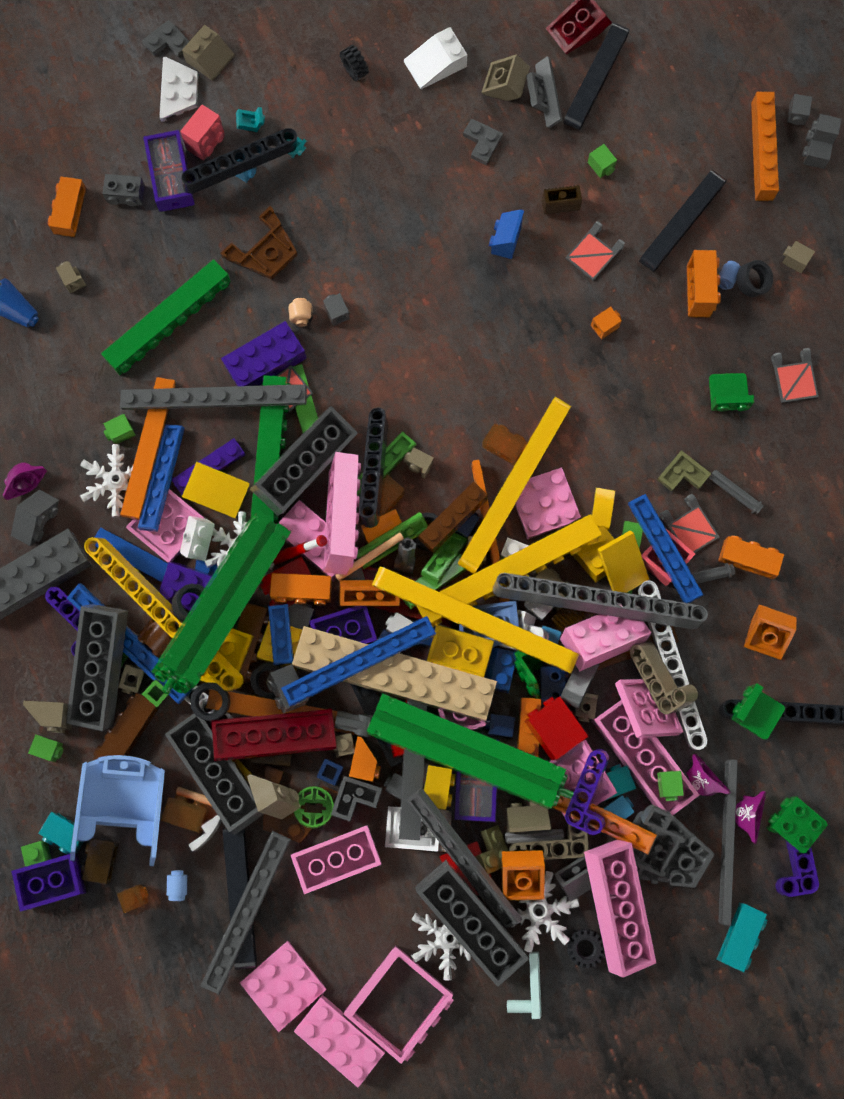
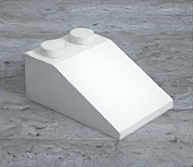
(436, 58)
(427, 839)

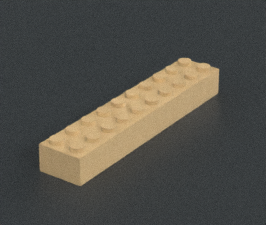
(401, 676)

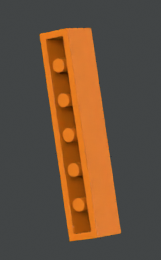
(764, 146)

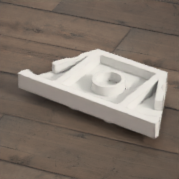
(178, 89)

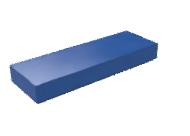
(280, 634)

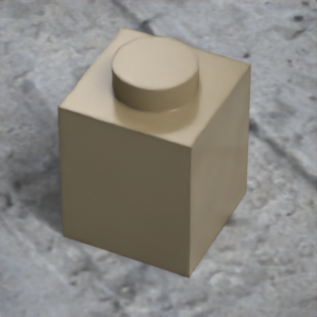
(797, 256)

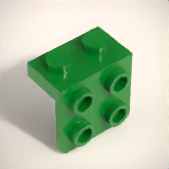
(729, 392)
(526, 666)
(758, 712)
(797, 823)

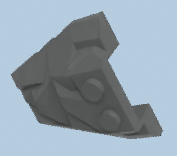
(676, 852)

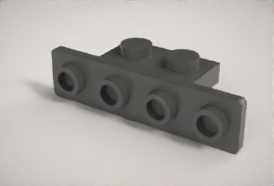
(544, 92)

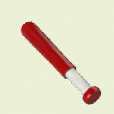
(299, 549)

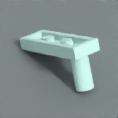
(534, 1005)

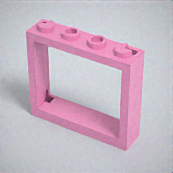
(431, 1020)

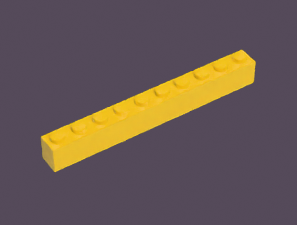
(523, 562)

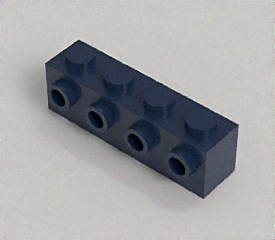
(551, 683)

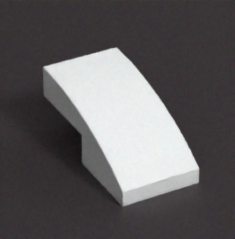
(209, 828)

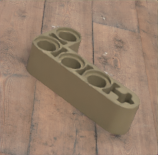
(659, 681)
(567, 844)

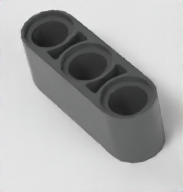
(578, 685)

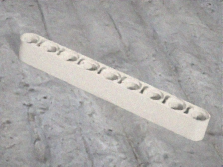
(679, 672)

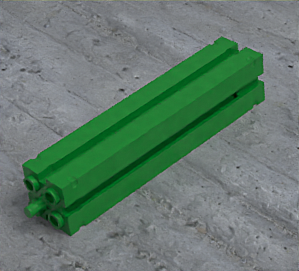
(220, 604)
(468, 752)

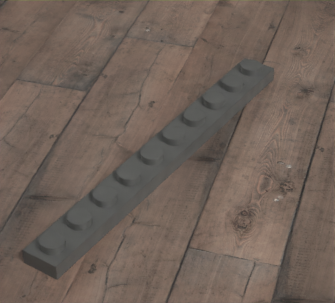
(213, 397)

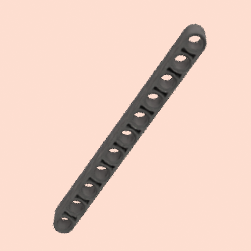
(591, 604)

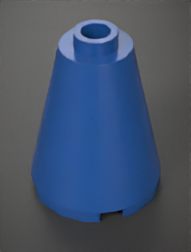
(14, 305)

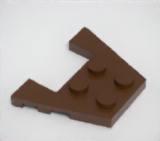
(269, 254)
(289, 825)

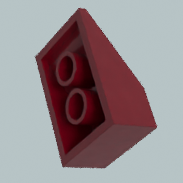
(578, 25)

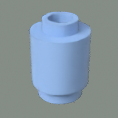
(176, 885)

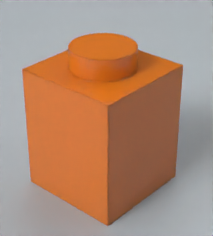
(606, 322)

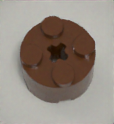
(155, 637)

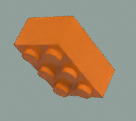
(703, 283)

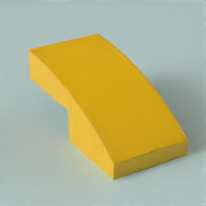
(603, 507)

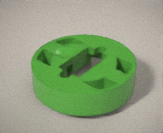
(314, 798)

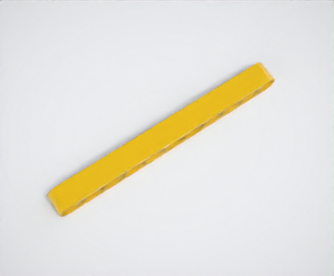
(514, 485)
(154, 608)
(475, 619)

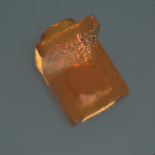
(133, 898)

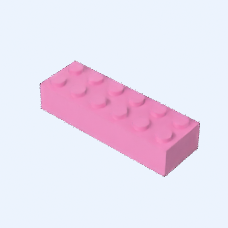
(341, 514)
(642, 756)
(620, 908)

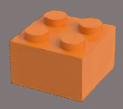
(523, 875)

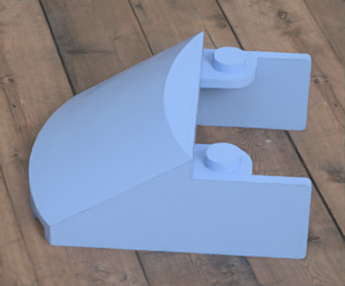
(119, 794)

